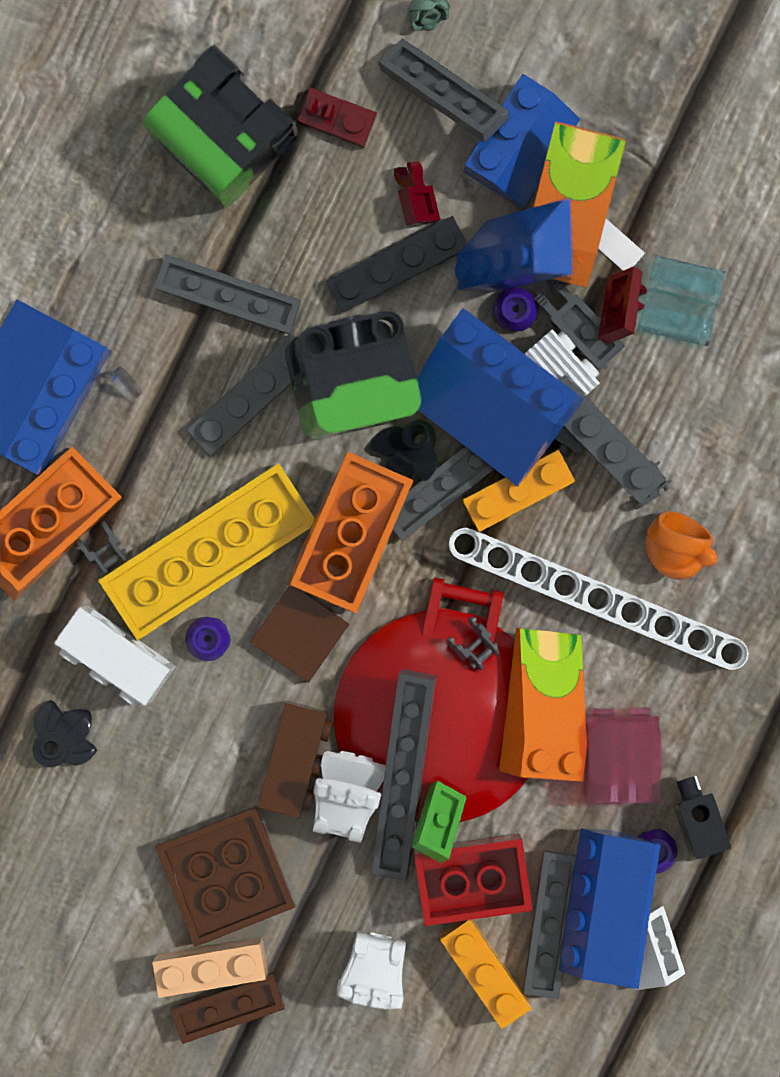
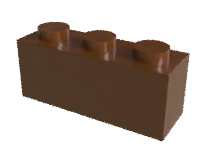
(294, 759)

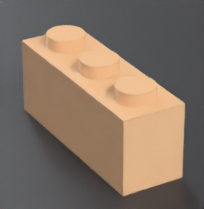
(210, 967)

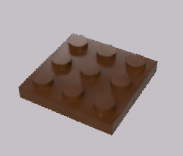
(225, 876)

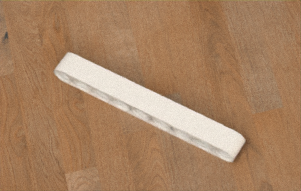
(615, 600)

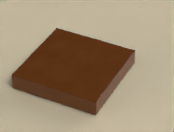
(299, 633)

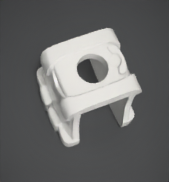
(347, 794)
(374, 972)

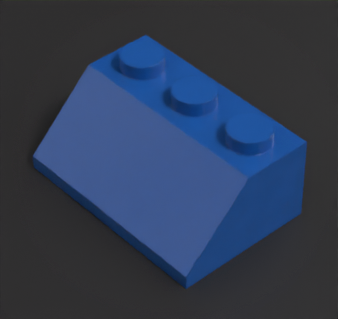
(516, 152)

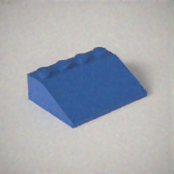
(42, 383)
(493, 397)

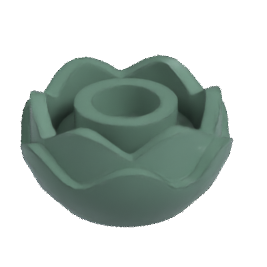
(427, 13)

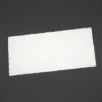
(619, 247)

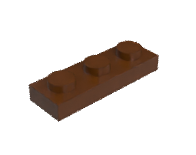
(227, 1008)

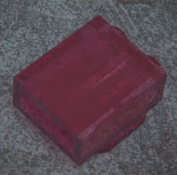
(623, 756)

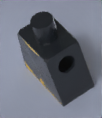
(700, 837)

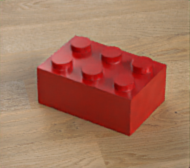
(476, 881)

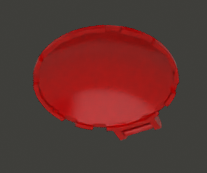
(467, 702)

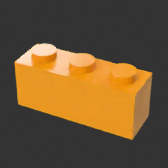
(506, 498)
(485, 971)

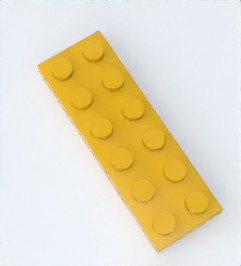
(207, 552)

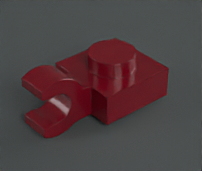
(416, 199)

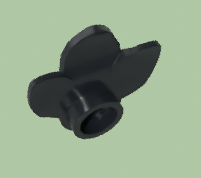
(405, 455)
(65, 731)

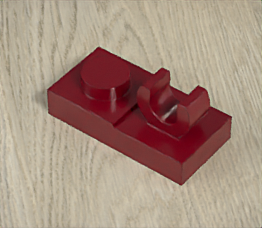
(337, 117)
(621, 305)

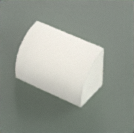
(661, 957)

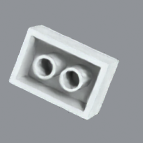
(114, 656)

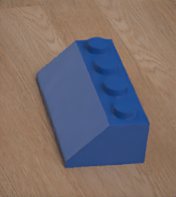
(518, 249)
(609, 907)

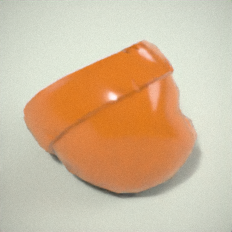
(679, 546)

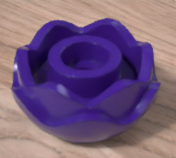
(515, 320)
(219, 638)
(668, 848)

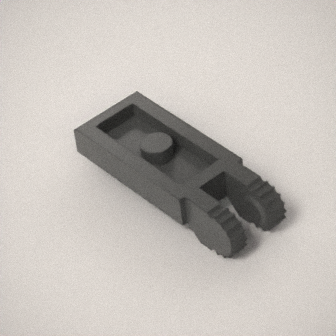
(579, 325)

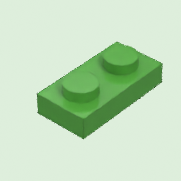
(439, 822)

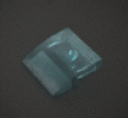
(681, 300)

